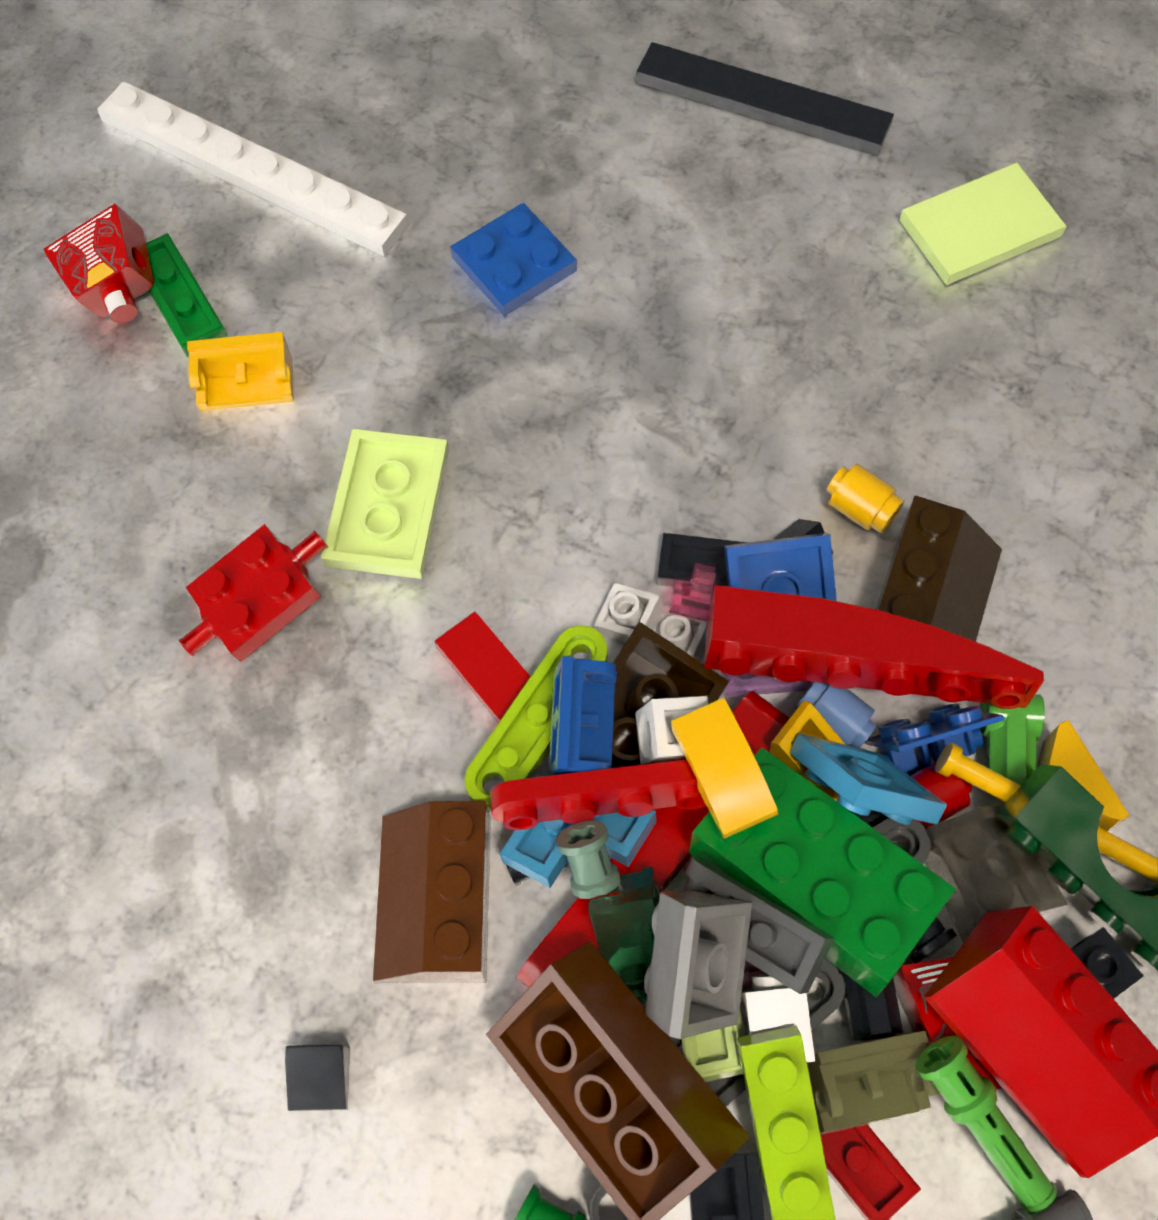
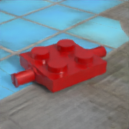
(253, 592)

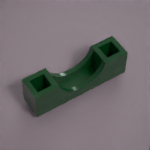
(1061, 823)

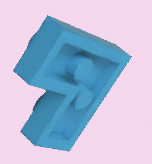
(538, 857)

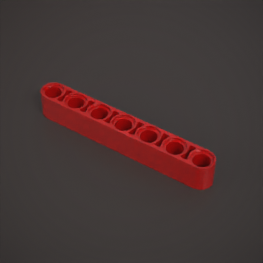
(664, 848)

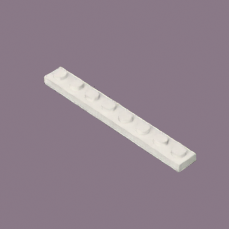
(254, 168)

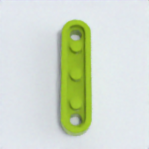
(525, 730)

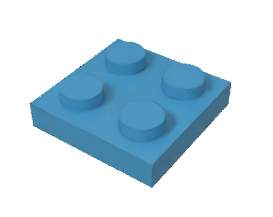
(866, 781)

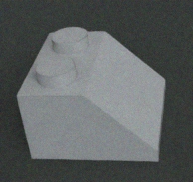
(696, 962)

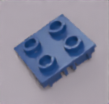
(907, 743)

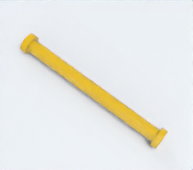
(954, 762)

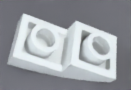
(629, 606)

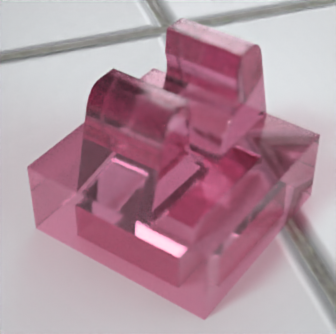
(694, 597)

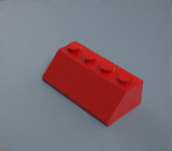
(1051, 1038)

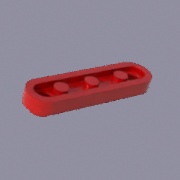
(583, 795)

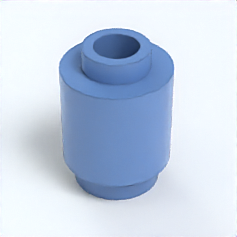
(842, 711)

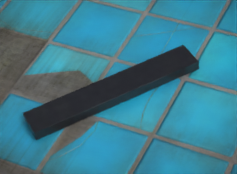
(765, 98)

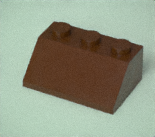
(434, 894)

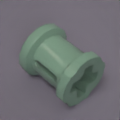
(588, 859)

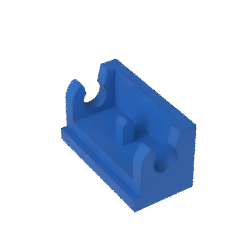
(582, 716)

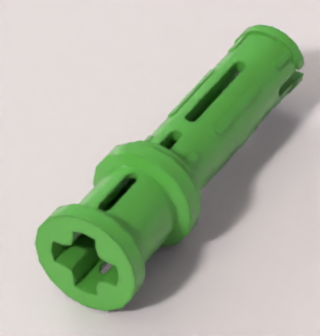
(972, 1102)

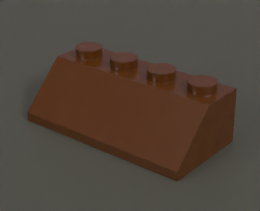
(616, 1085)

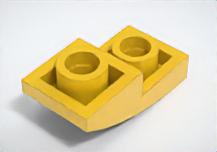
(724, 768)

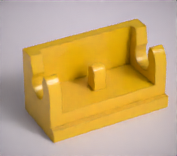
(241, 371)

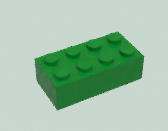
(831, 874)

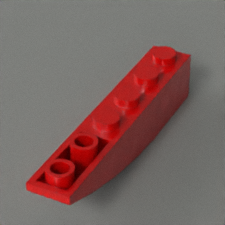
(857, 648)

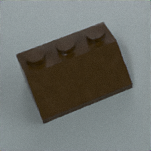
(941, 569)
(649, 670)

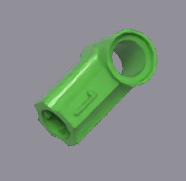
(1012, 742)

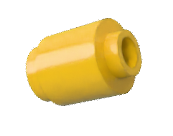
(864, 498)

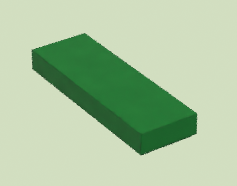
(180, 295)

